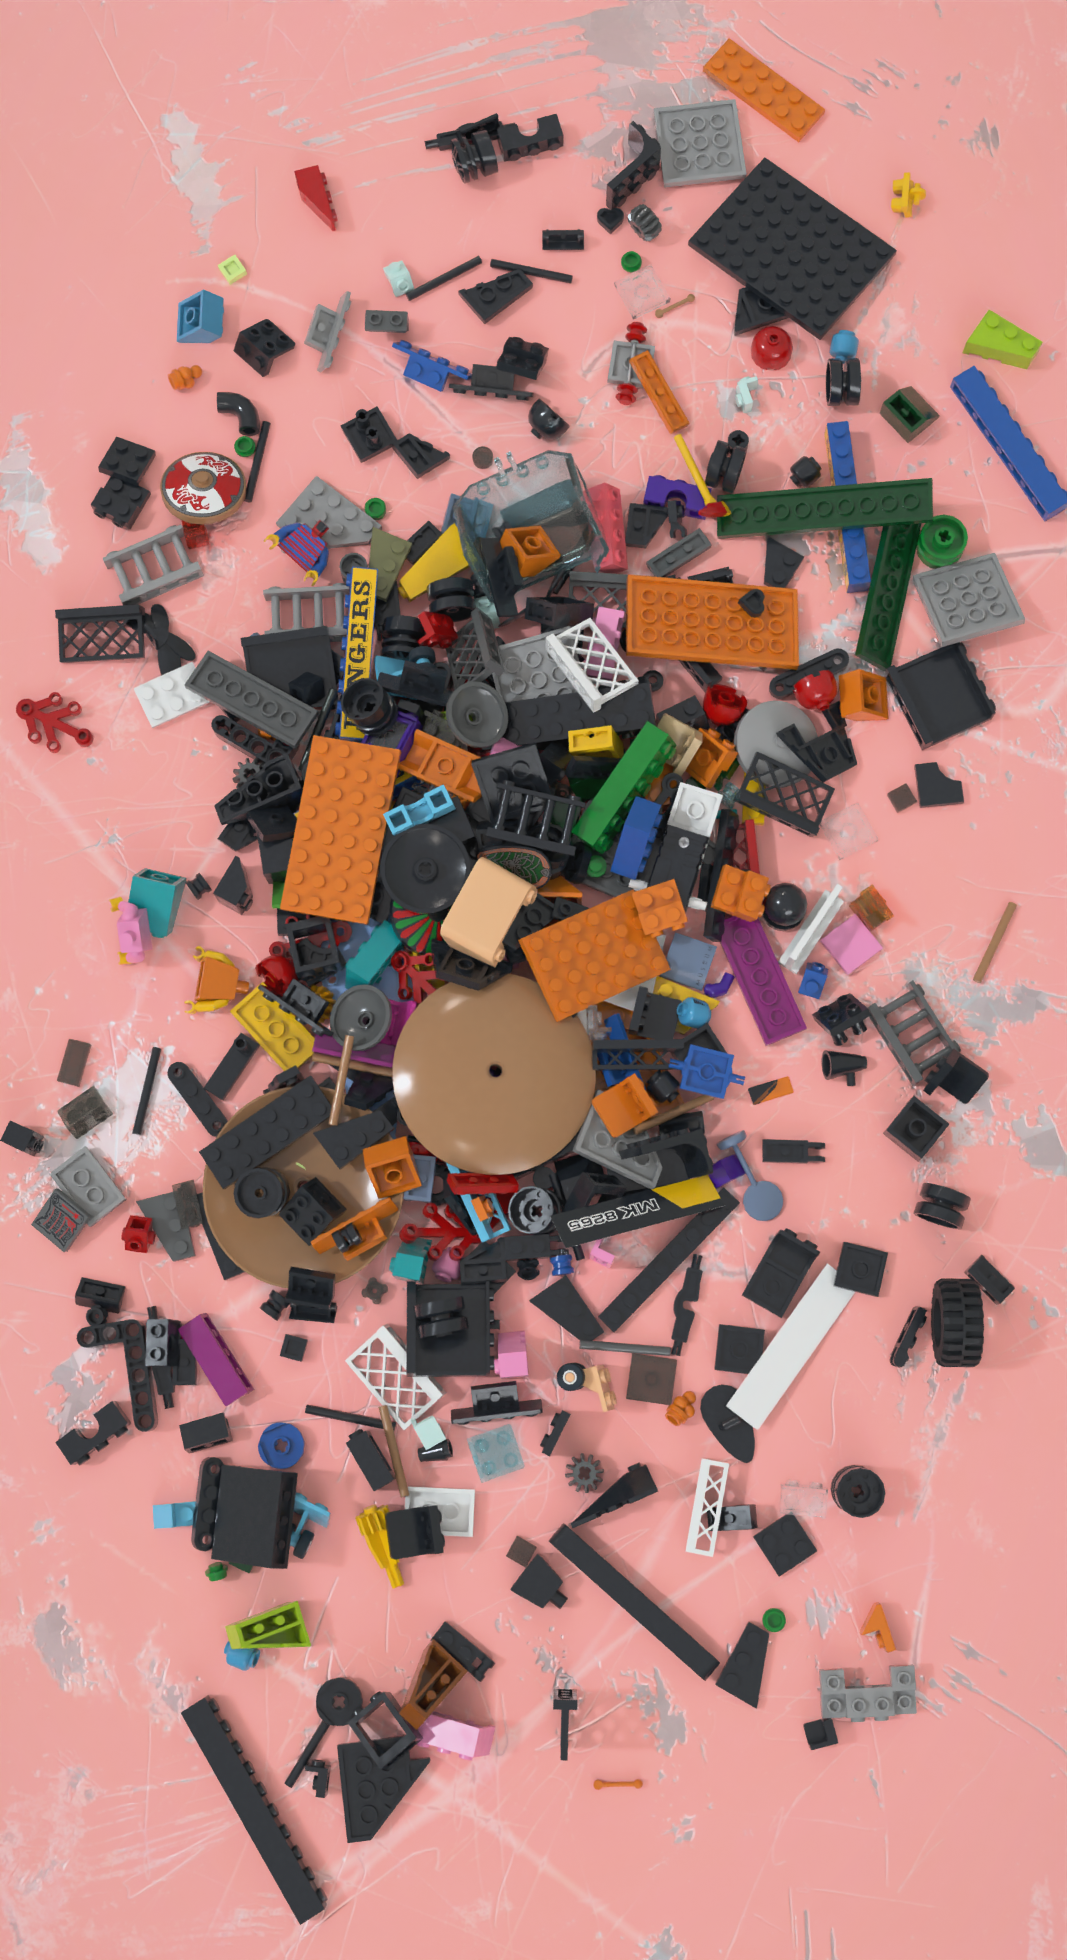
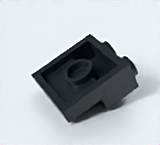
(522, 358)
(120, 502)

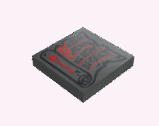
(61, 1220)

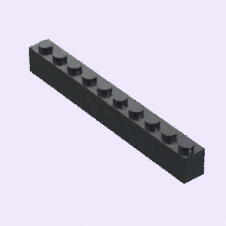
(254, 1809)

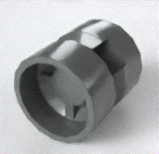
(351, 560)

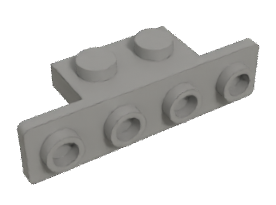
(325, 328)

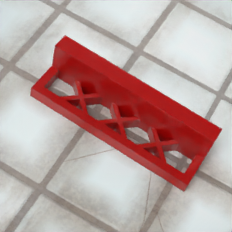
(750, 847)

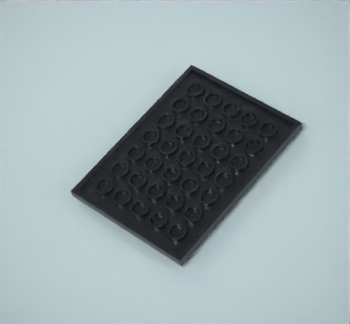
(792, 248)

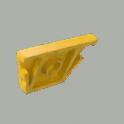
(672, 990)

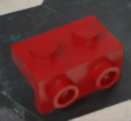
(438, 630)

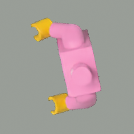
(132, 931)

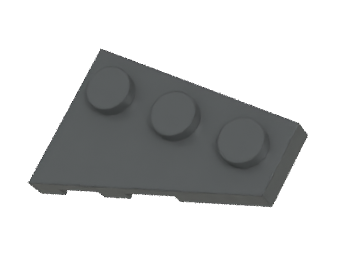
(167, 1226)

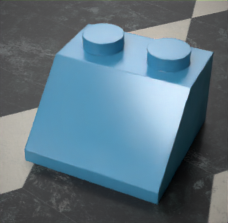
(200, 318)

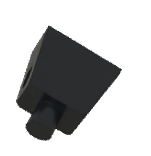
(540, 1584)

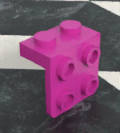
(400, 1014)

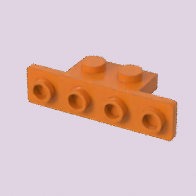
(368, 1226)

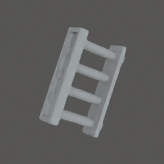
(169, 580)
(338, 591)

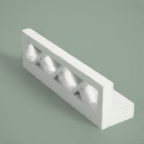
(698, 1505)

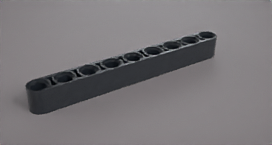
(634, 1602)

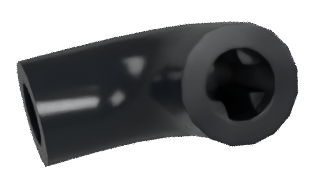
(242, 408)

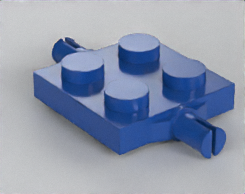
(706, 1071)

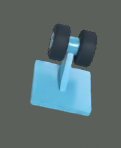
(420, 655)
(317, 1513)

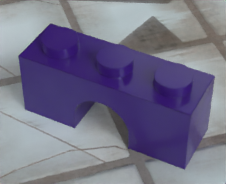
(661, 490)

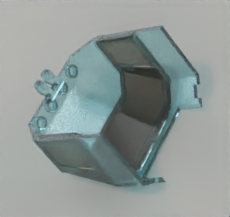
(533, 493)

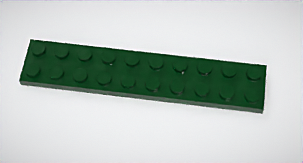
(827, 508)

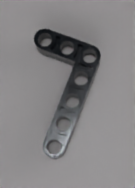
(133, 1365)

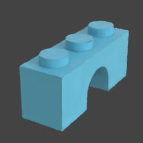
(430, 807)

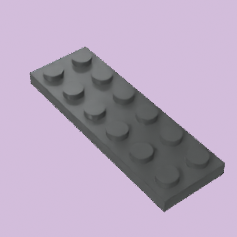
(251, 699)

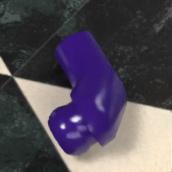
(719, 989)

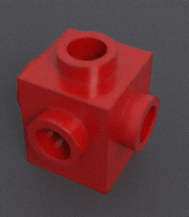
(137, 1238)

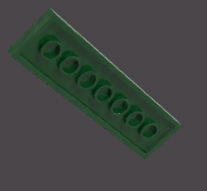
(887, 594)

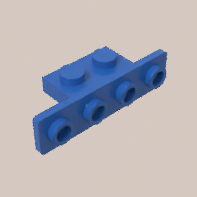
(427, 369)
(618, 1032)

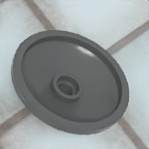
(486, 709)
(353, 1011)

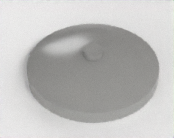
(758, 734)

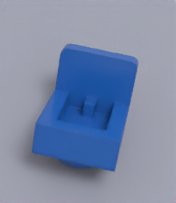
(813, 980)

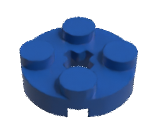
(269, 1440)

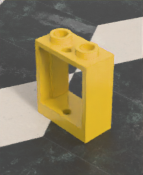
(604, 740)

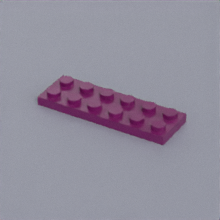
(761, 980)

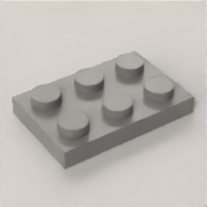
(88, 1185)

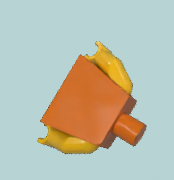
(216, 982)

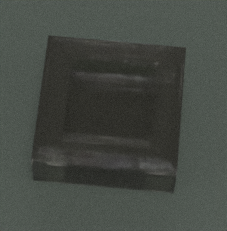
(901, 798)
(521, 1551)

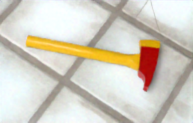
(711, 508)

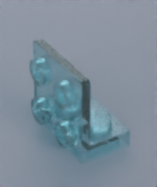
(495, 1453)

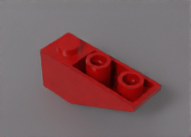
(313, 194)

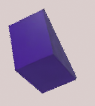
(726, 1171)

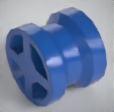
(561, 1265)

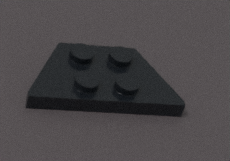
(754, 312)
(463, 969)

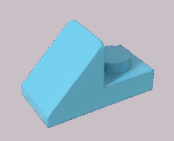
(173, 1515)

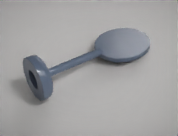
(762, 1198)

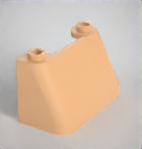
(486, 911)

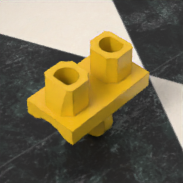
(910, 195)

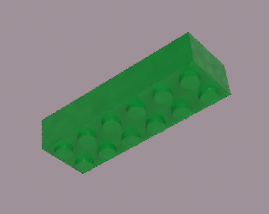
(629, 779)

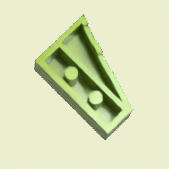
(1002, 341)
(272, 1628)

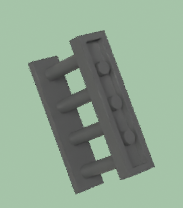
(891, 1033)

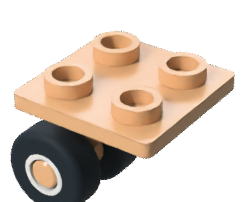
(596, 1378)

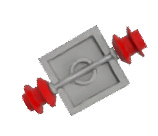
(620, 369)

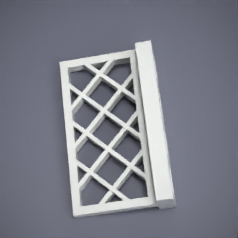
(573, 668)
(811, 930)
(399, 1351)

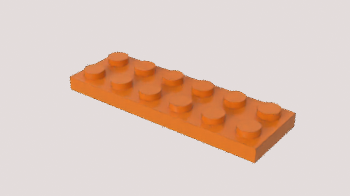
(763, 90)

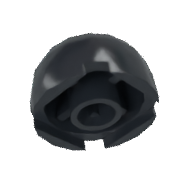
(546, 422)

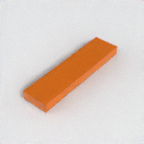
(659, 392)

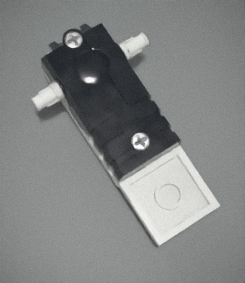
(685, 843)

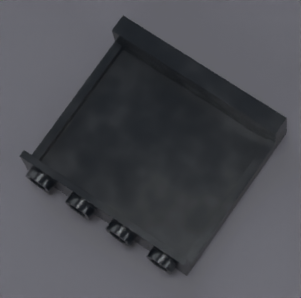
(288, 654)
(940, 694)
(456, 1354)
(254, 1516)

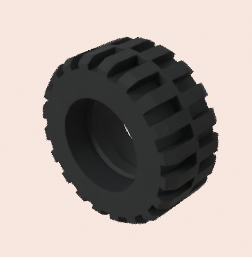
(957, 1322)

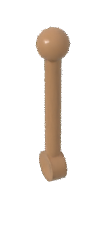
(659, 312)

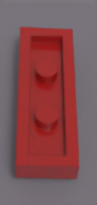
(481, 1183)

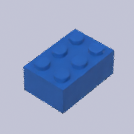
(636, 838)

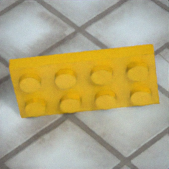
(274, 1030)

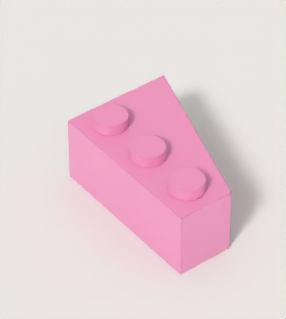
(610, 624)
(511, 1355)
(456, 1736)

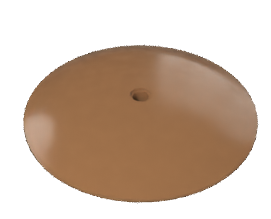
(483, 1119)
(268, 1244)

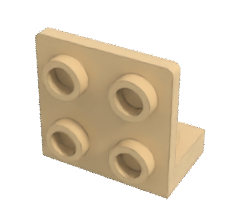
(686, 739)

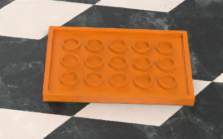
(593, 956)

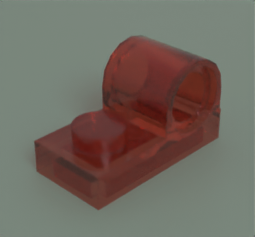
(195, 535)

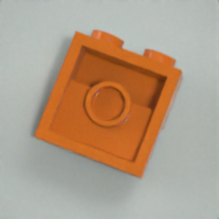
(711, 758)
(740, 893)
(660, 908)

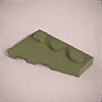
(388, 556)

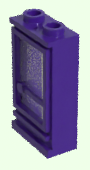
(399, 736)

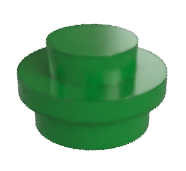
(631, 261)
(244, 446)
(597, 866)
(216, 1571)
(774, 1620)

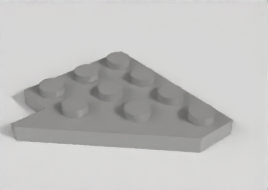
(346, 521)
(600, 1147)

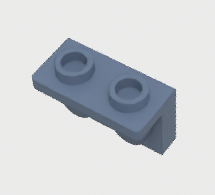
(426, 1168)

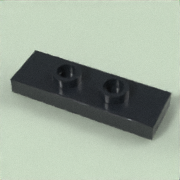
(591, 767)

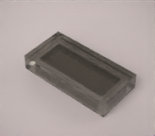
(74, 1062)

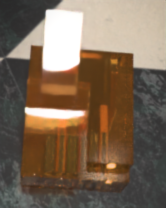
(871, 908)

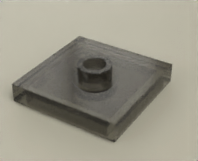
(651, 1379)

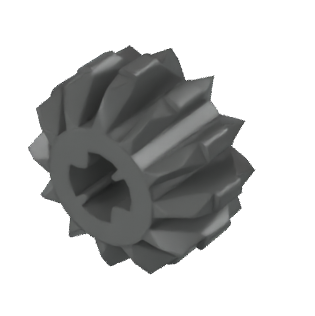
(644, 222)
(245, 770)
(576, 1472)

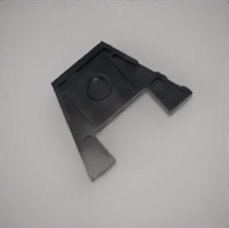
(826, 754)

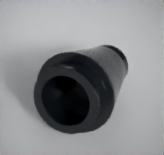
(439, 1452)

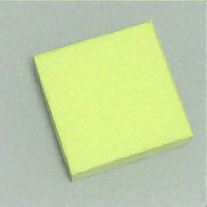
(232, 269)

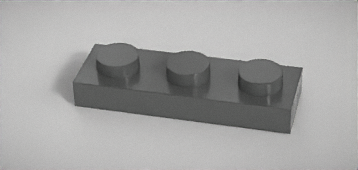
(679, 554)

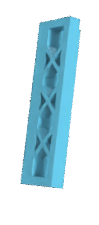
(483, 1228)

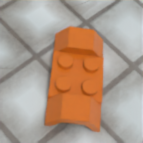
(441, 764)

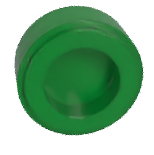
(375, 508)

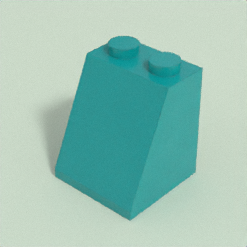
(160, 895)

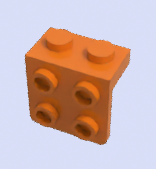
(624, 1106)

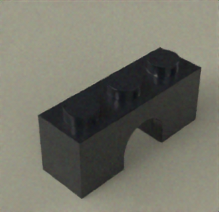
(516, 145)
(111, 1423)

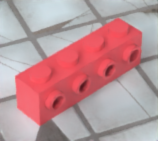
(609, 510)

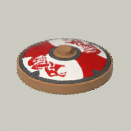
(203, 488)

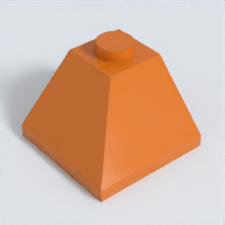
(560, 888)

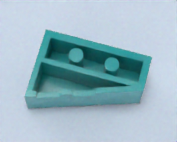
(373, 957)
(411, 1261)

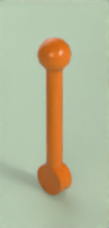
(598, 1784)

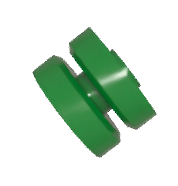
(942, 541)

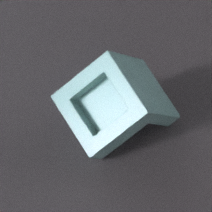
(429, 1431)

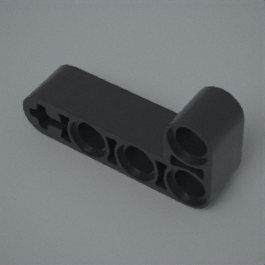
(251, 741)

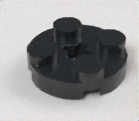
(325, 1699)

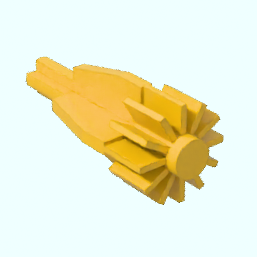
(373, 1526)

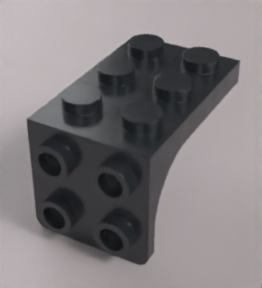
(638, 171)
(687, 1144)
(780, 1272)

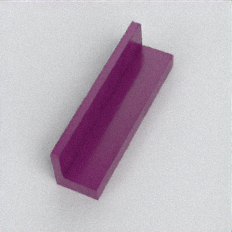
(378, 1055)
(215, 1359)

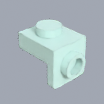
(398, 278)
(743, 396)
(489, 609)

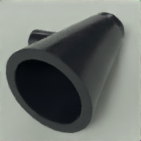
(838, 1064)

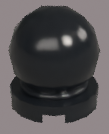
(784, 907)

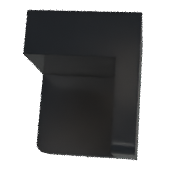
(307, 688)
(820, 1733)

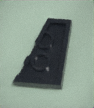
(496, 295)
(528, 921)
(568, 1309)
(745, 1665)

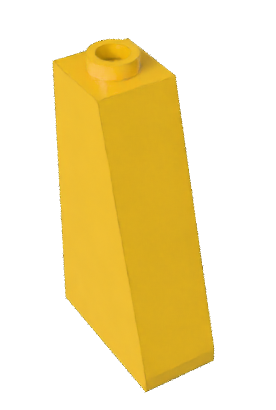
(440, 561)

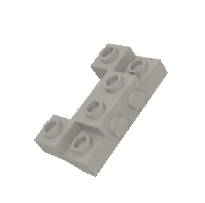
(868, 1700)

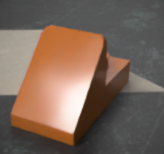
(877, 1622)

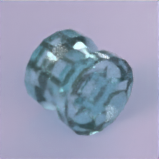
(728, 795)

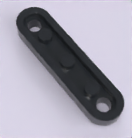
(824, 662)
(196, 1098)
(206, 1503)

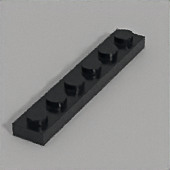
(724, 851)

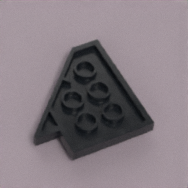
(373, 1792)

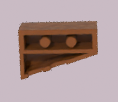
(431, 1683)

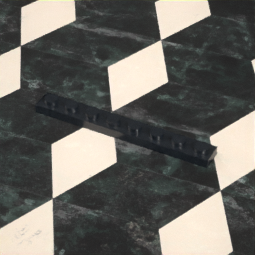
(666, 1262)

